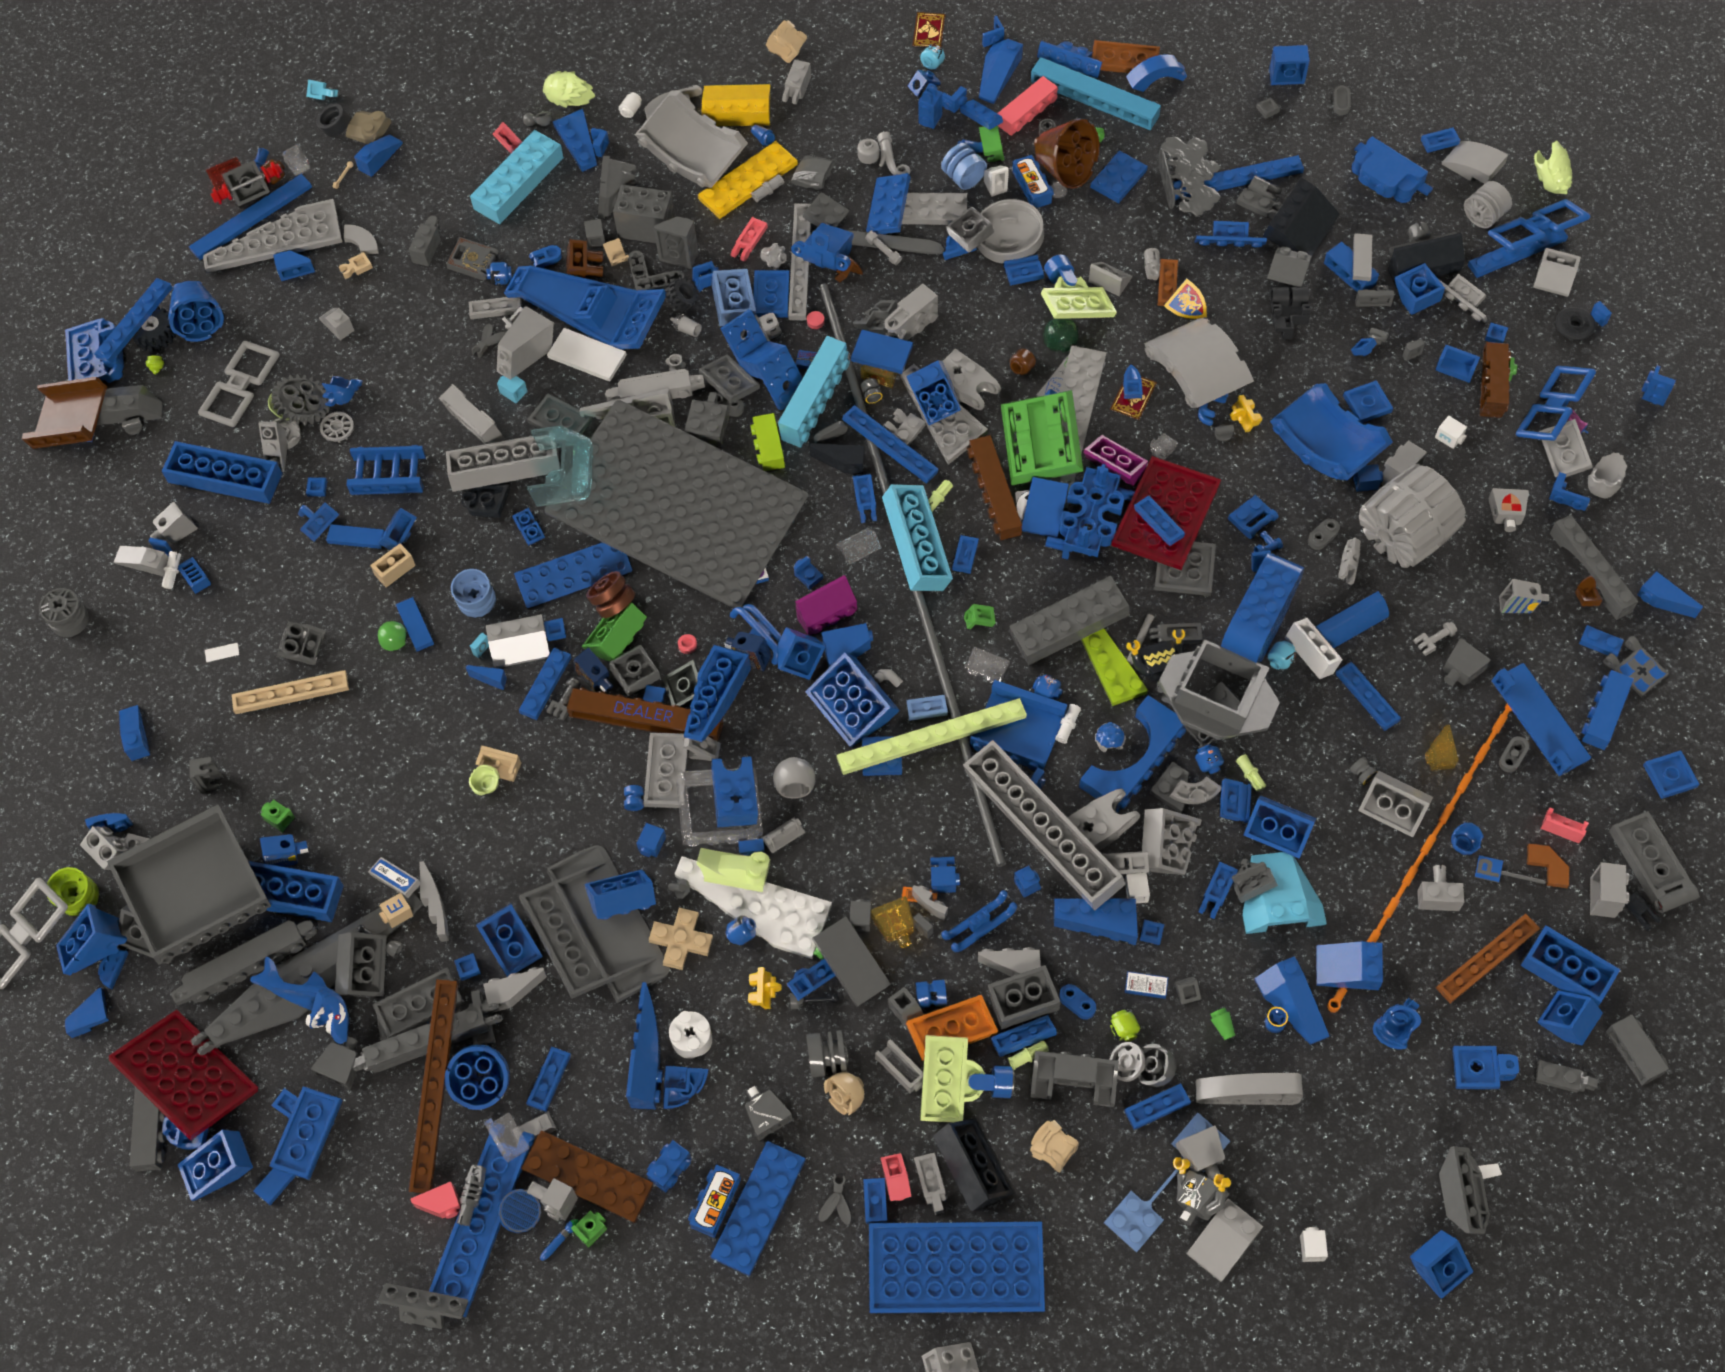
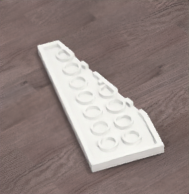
(780, 914)

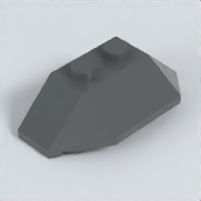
(128, 403)
(1464, 1191)

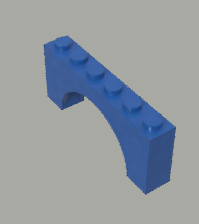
(1163, 729)

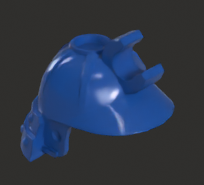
(340, 390)
(1397, 1024)

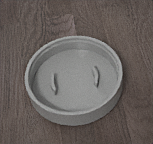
(1016, 228)

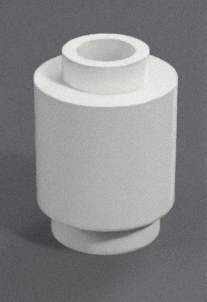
(630, 105)

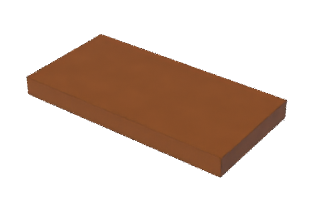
(1122, 56)

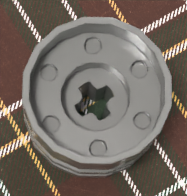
(1488, 204)

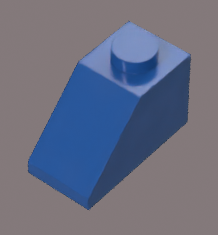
(292, 265)

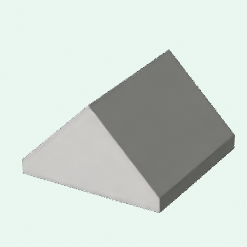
(1108, 277)

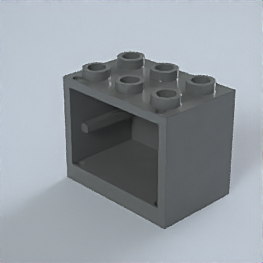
(640, 210)

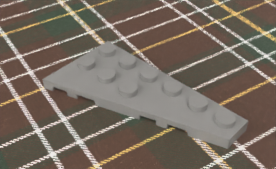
(952, 432)

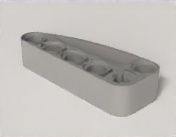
(1250, 1089)

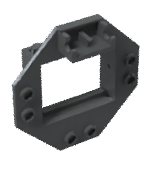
(1208, 716)

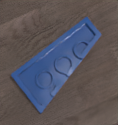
(576, 137)

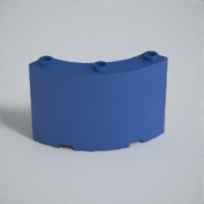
(1327, 435)

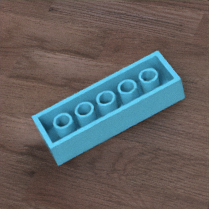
(516, 177)
(814, 391)
(917, 538)

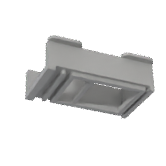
(477, 422)

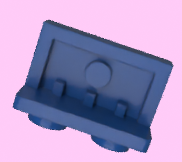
(1657, 387)

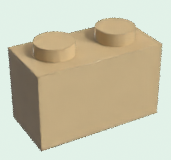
(393, 565)

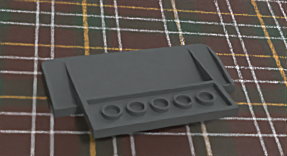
(591, 949)

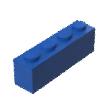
(1607, 709)

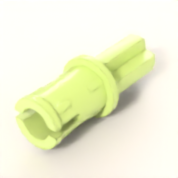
(939, 494)
(1251, 772)
(1027, 1054)

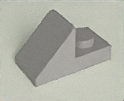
(703, 750)

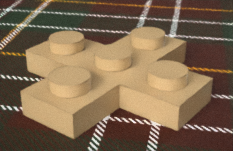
(680, 938)

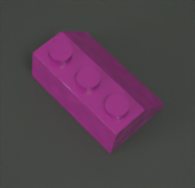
(1117, 459)
(826, 606)

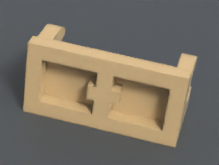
(504, 762)

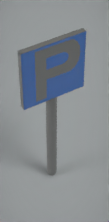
(1491, 870)

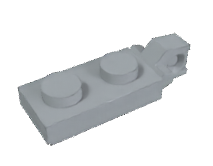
(931, 1181)

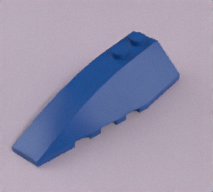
(715, 690)
(645, 1059)

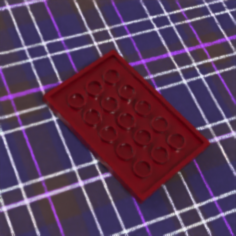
(1183, 496)
(178, 1080)

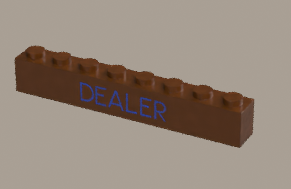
(631, 712)

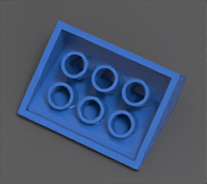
(851, 699)

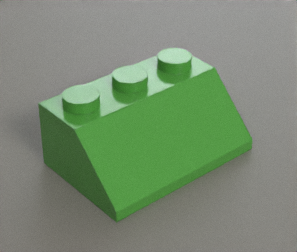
(615, 633)

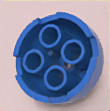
(465, 1083)

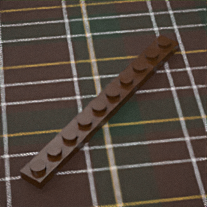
(433, 1086)

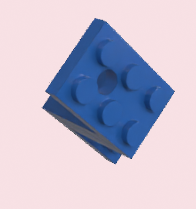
(763, 358)

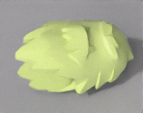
(567, 89)
(1556, 171)

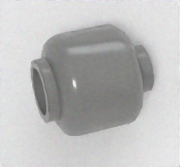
(868, 151)

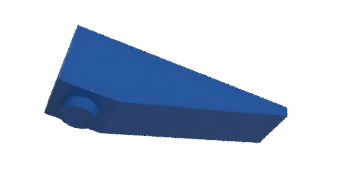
(998, 68)
(1287, 988)

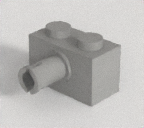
(1440, 894)
(557, 1199)

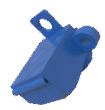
(826, 247)

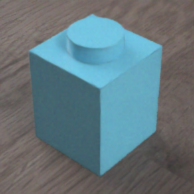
(512, 389)

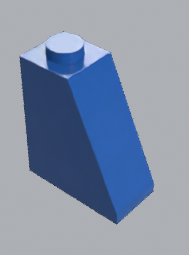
(850, 639)

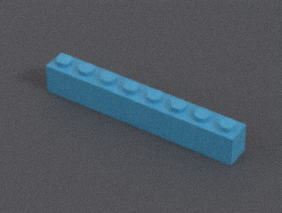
(1098, 94)

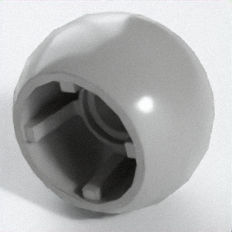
(794, 778)

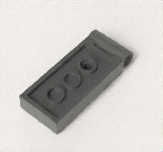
(1650, 853)

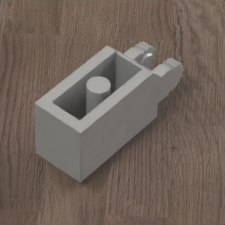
(797, 81)

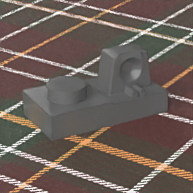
(1380, 297)

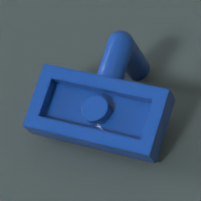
(318, 521)

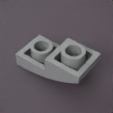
(924, 898)

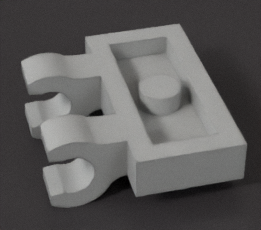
(909, 428)

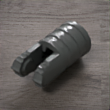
(1261, 186)

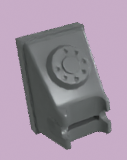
(613, 175)

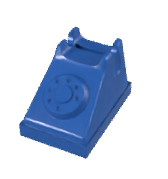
(89, 940)

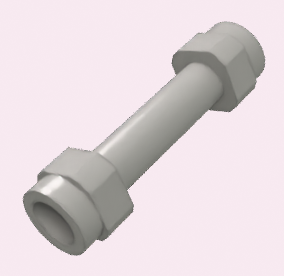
(894, 257)

